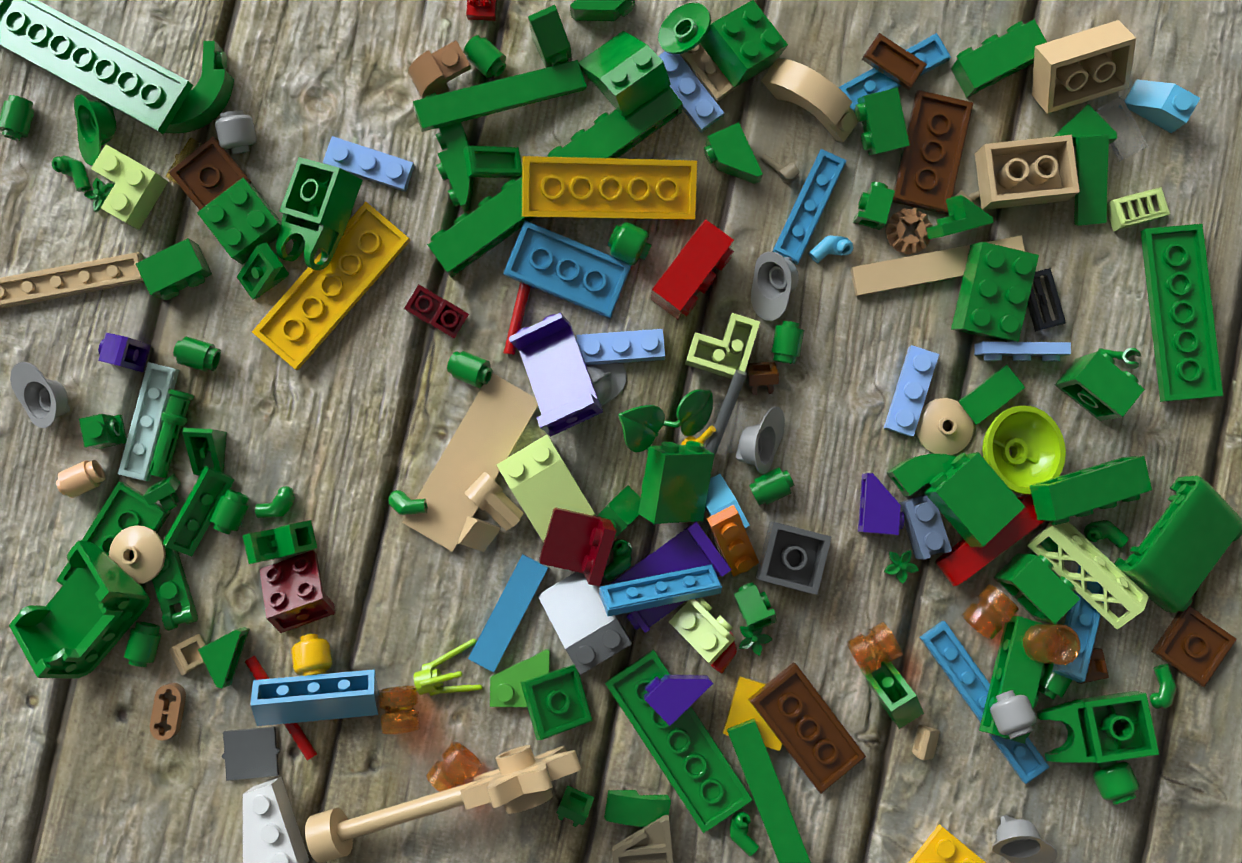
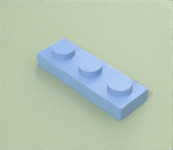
(696, 99)
(369, 163)
(622, 346)
(1022, 350)
(911, 391)

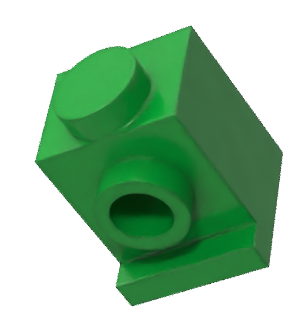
(874, 206)
(102, 431)
(754, 607)

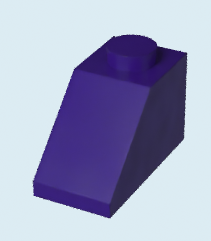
(124, 352)
(878, 508)
(675, 694)

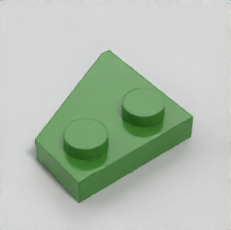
(506, 685)

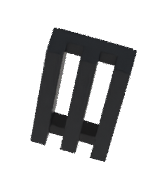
(1054, 299)

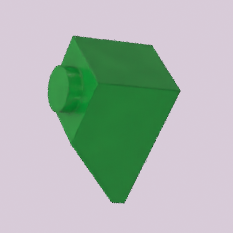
(600, 9)
(550, 36)
(733, 154)
(894, 694)

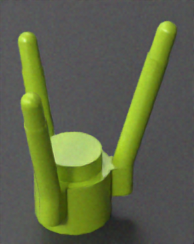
(430, 680)

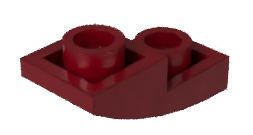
(436, 311)

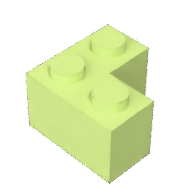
(134, 188)
(724, 355)

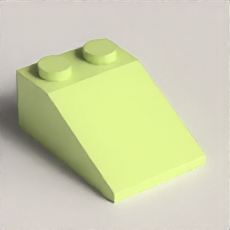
(542, 483)

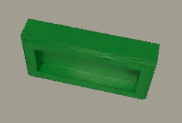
(493, 162)

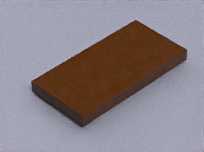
(935, 150)
(807, 727)

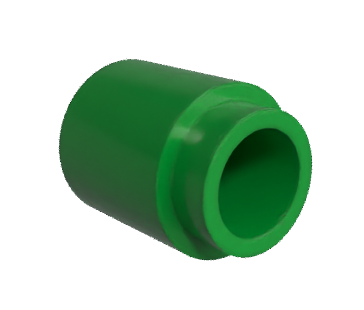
(485, 56)
(16, 117)
(787, 342)
(197, 354)
(469, 368)
(771, 486)
(230, 511)
(143, 644)
(1053, 683)

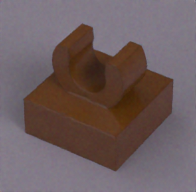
(762, 374)
(1097, 667)

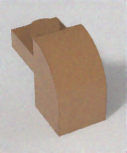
(434, 70)

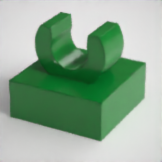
(164, 492)
(574, 806)

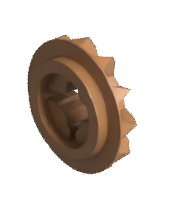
(895, 230)

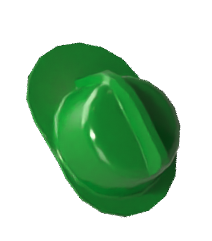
(94, 126)

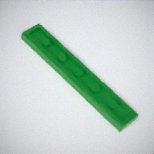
(499, 95)
(767, 793)

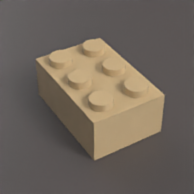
(1083, 66)
(1026, 172)

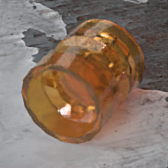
(990, 612)
(1051, 644)
(874, 648)
(399, 709)
(456, 766)

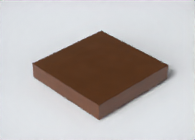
(207, 173)
(1194, 646)

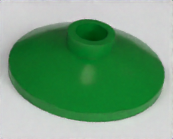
(684, 28)

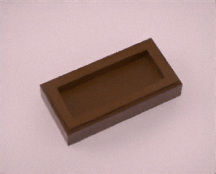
(894, 61)

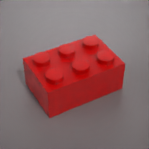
(693, 270)

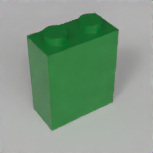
(676, 483)
(974, 499)

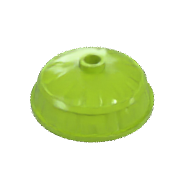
(1034, 443)

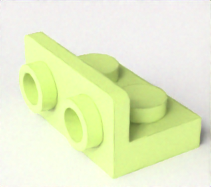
(702, 630)

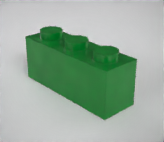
(997, 57)

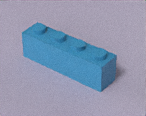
(314, 697)

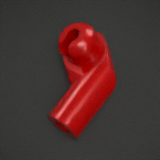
(725, 658)

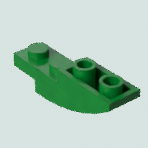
(453, 163)

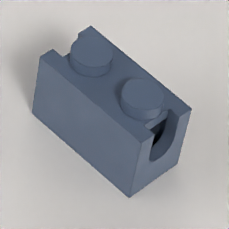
(924, 527)

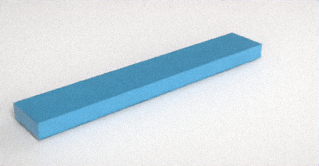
(974, 690)

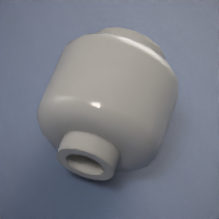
(236, 131)
(1013, 714)

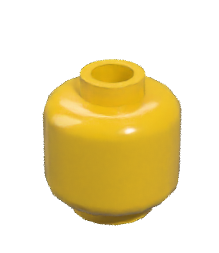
(311, 655)

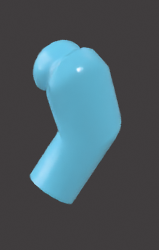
(831, 245)

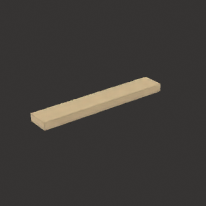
(918, 268)
(70, 280)

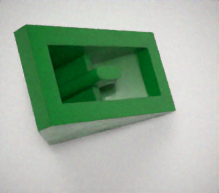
(1087, 123)
(205, 448)
(224, 655)

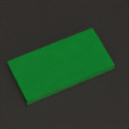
(122, 510)

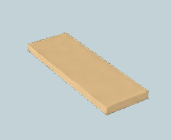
(478, 445)

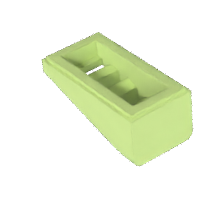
(1117, 215)

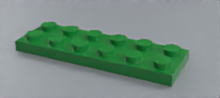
(1181, 312)
(681, 750)

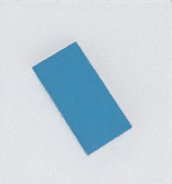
(567, 269)

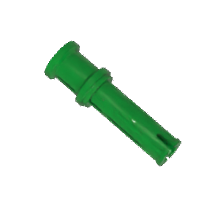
(173, 420)

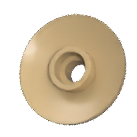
(931, 431)
(147, 549)

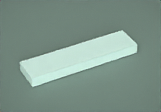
(147, 421)

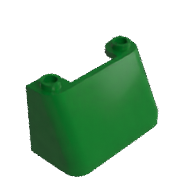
(1183, 544)
(82, 618)

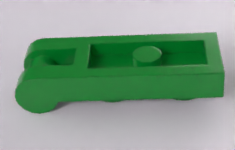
(172, 589)

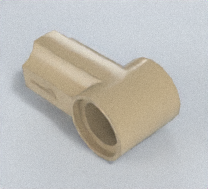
(489, 497)

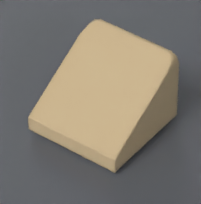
(477, 534)
(187, 655)
(925, 742)

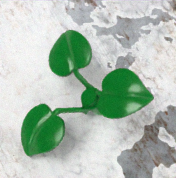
(644, 422)

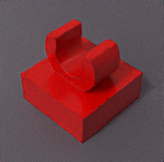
(481, 10)

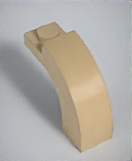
(813, 92)

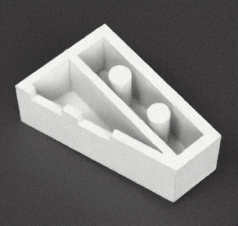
(270, 826)

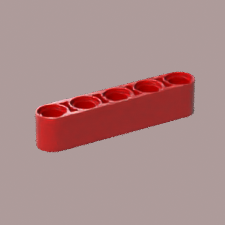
(966, 560)

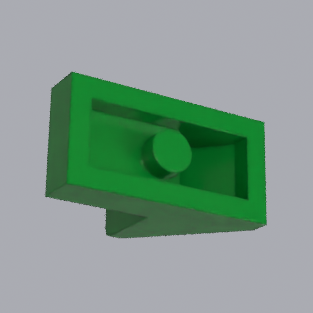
(962, 217)
(261, 271)
(622, 509)

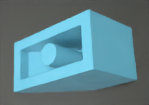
(1161, 103)
(721, 497)

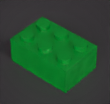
(995, 292)

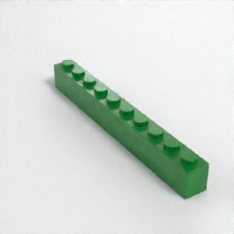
(502, 215)

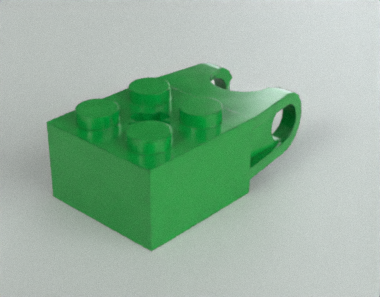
(316, 211)
(1091, 731)

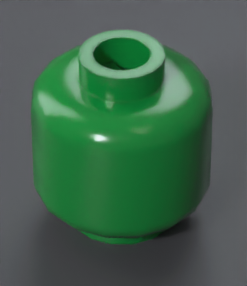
(629, 243)
(1116, 781)

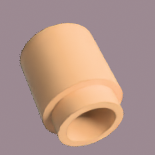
(80, 478)

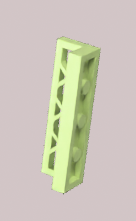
(1099, 570)

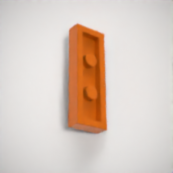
(733, 540)

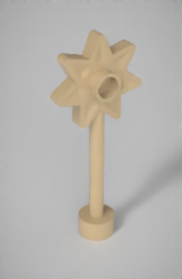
(517, 784)

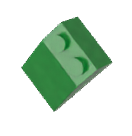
(626, 72)

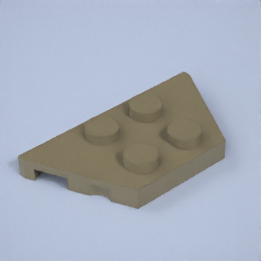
(647, 845)

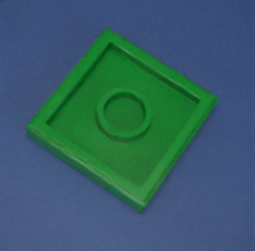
(556, 702)

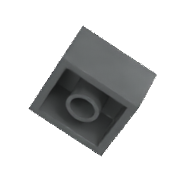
(793, 557)

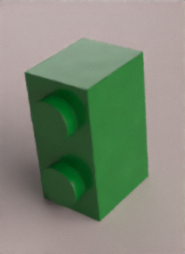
(882, 121)
(174, 269)

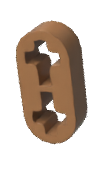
(161, 709)

